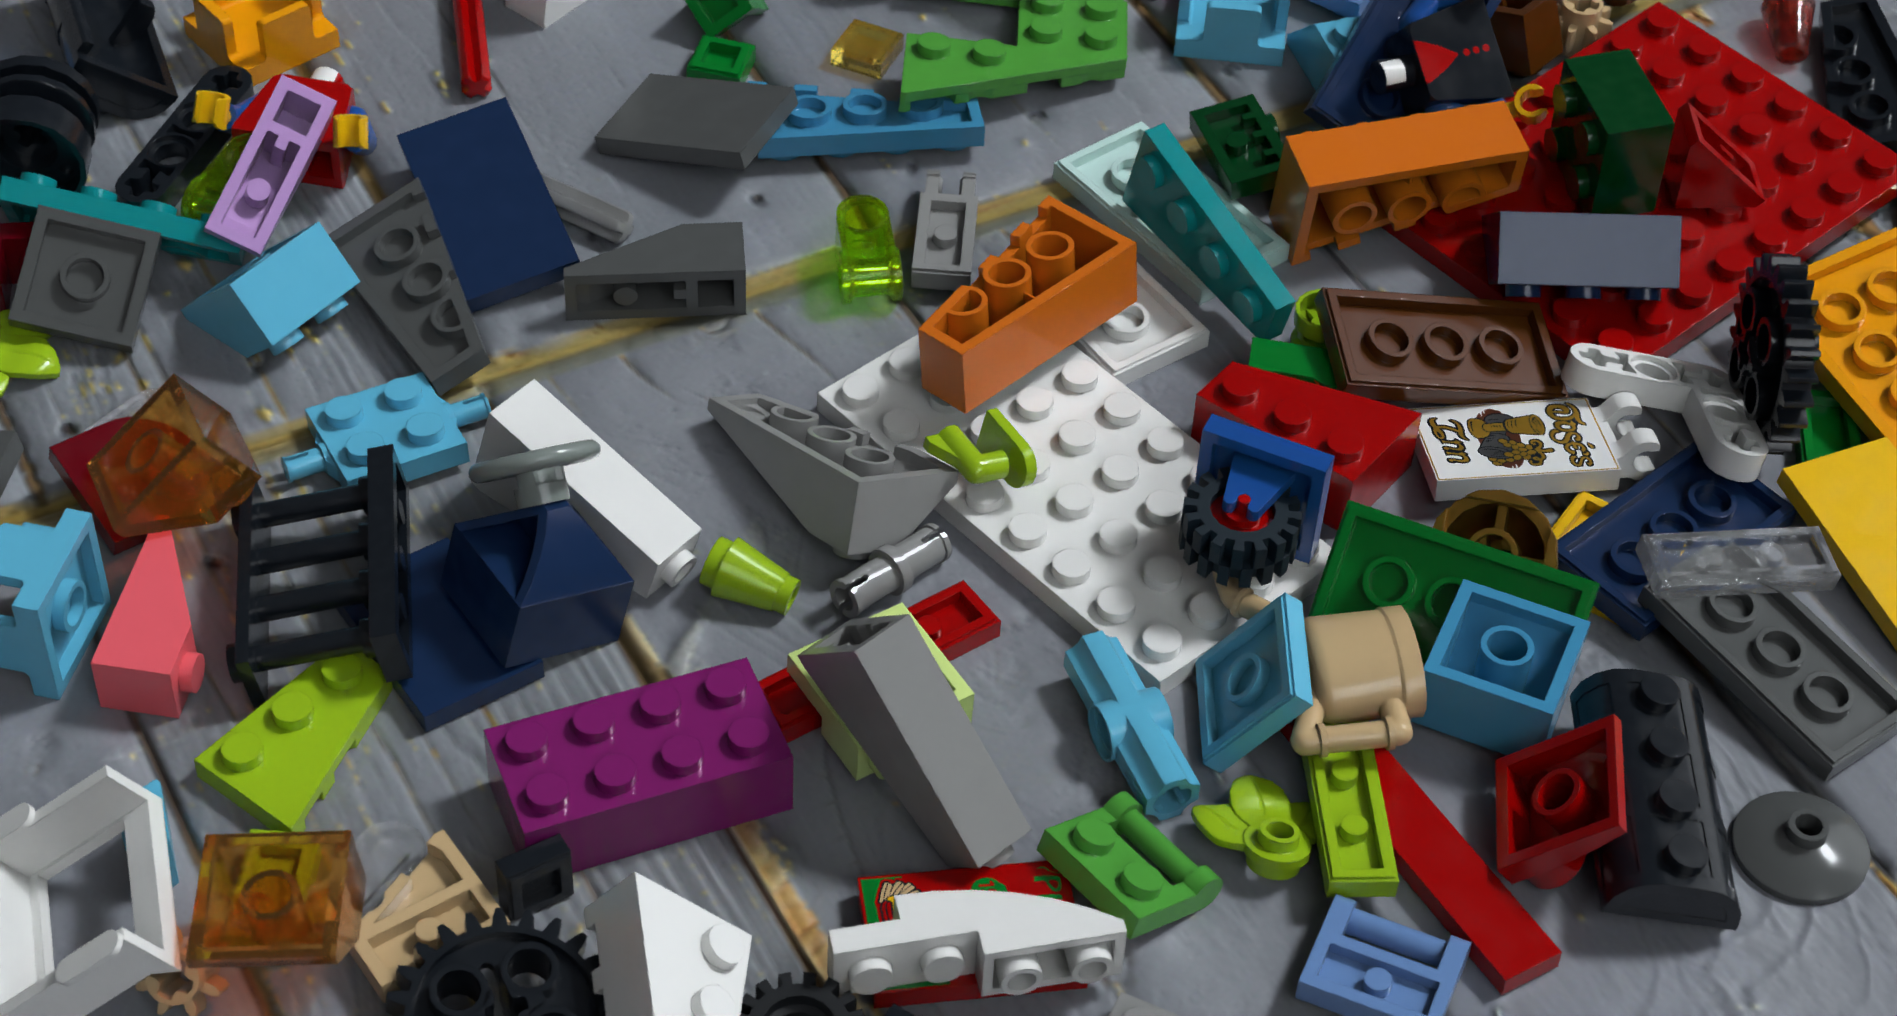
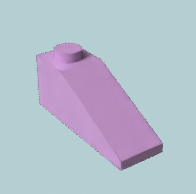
(271, 166)

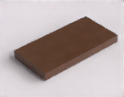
(1438, 348)

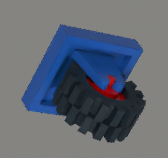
(1253, 503)

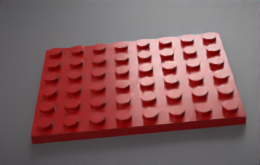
(1810, 163)

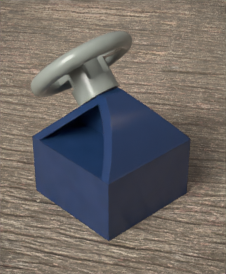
(537, 574)

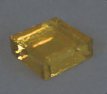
(867, 49)

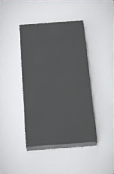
(1787, 672)

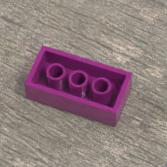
(643, 766)

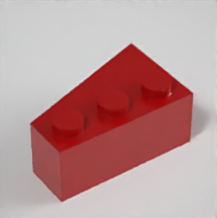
(1367, 437)

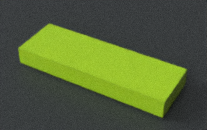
(1351, 824)

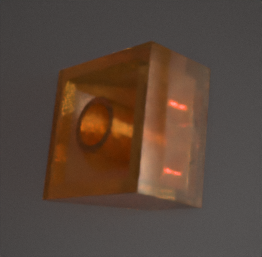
(173, 464)
(276, 900)

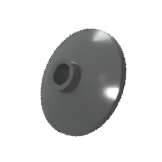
(1800, 848)

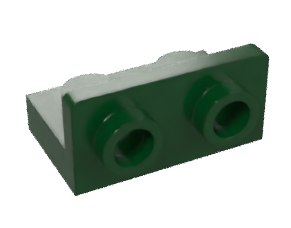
(1239, 144)

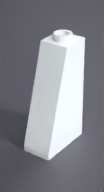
(619, 504)

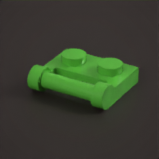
(1117, 877)

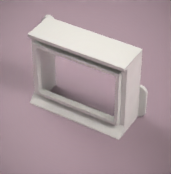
(49, 841)

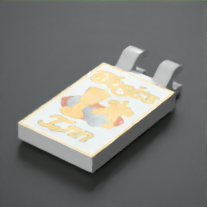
(1532, 446)

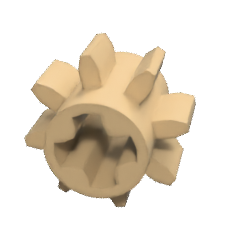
(1582, 23)
(172, 990)

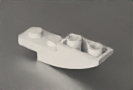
(1002, 937)

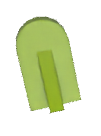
(1002, 449)

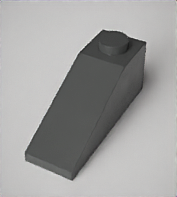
(668, 274)

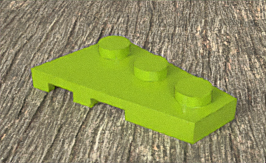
(294, 741)

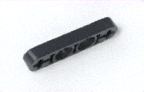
(177, 140)

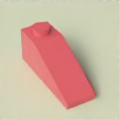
(149, 647)

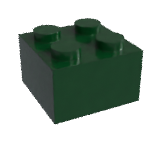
(1609, 134)

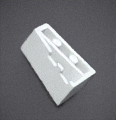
(665, 954)

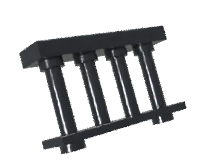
(381, 587)

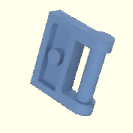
(1374, 982)

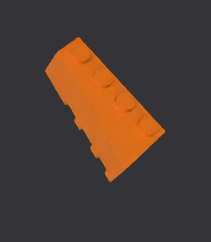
(1393, 173)
(1027, 305)

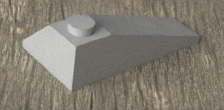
(833, 476)

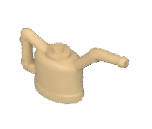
(1359, 671)

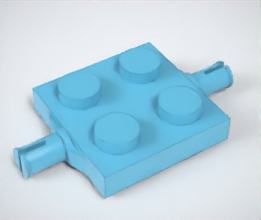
(394, 413)

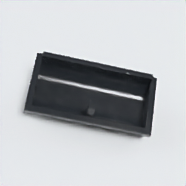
(117, 53)
(1675, 843)

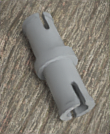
(890, 570)

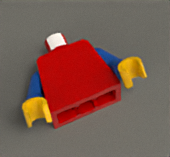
(347, 133)

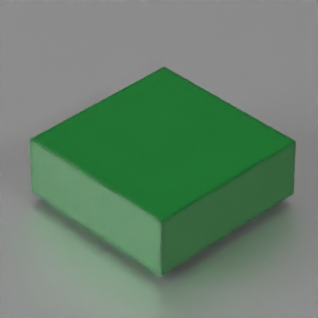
(722, 60)

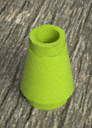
(748, 577)

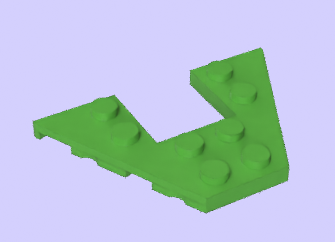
(1053, 41)

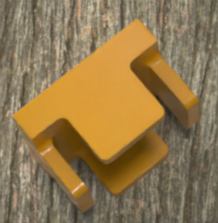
(261, 34)

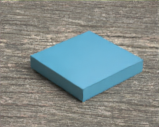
(1253, 683)

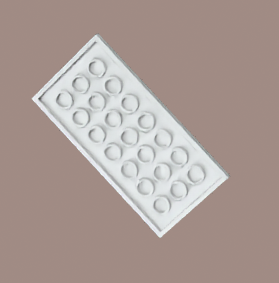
(1097, 520)

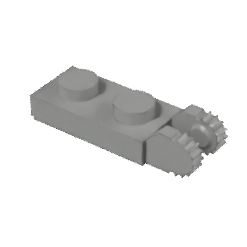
(945, 234)

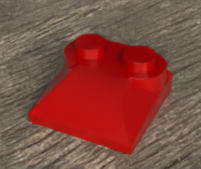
(1559, 803)

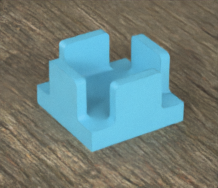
(1232, 30)
(58, 598)

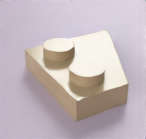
(412, 909)

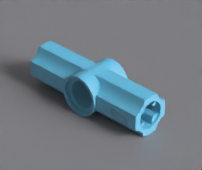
(1131, 725)

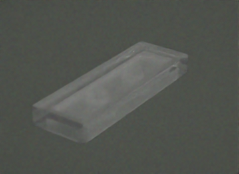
(1737, 562)

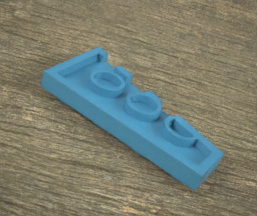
(872, 124)

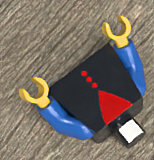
(1448, 61)

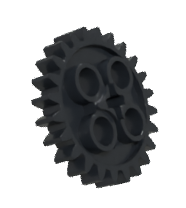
(1775, 348)
(507, 952)

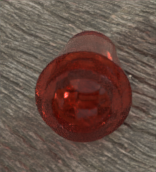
(1789, 27)

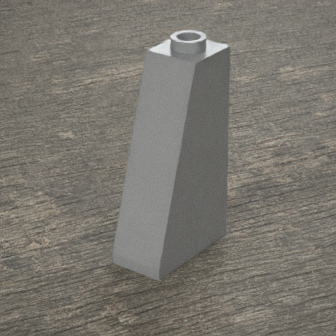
(918, 737)

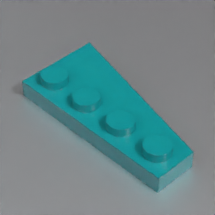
(179, 234)

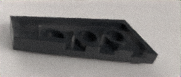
(1860, 67)

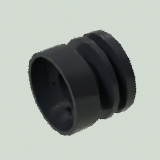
(46, 120)

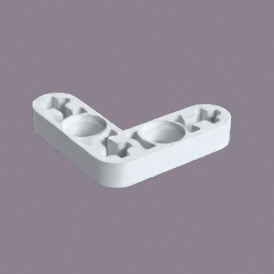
(1700, 392)

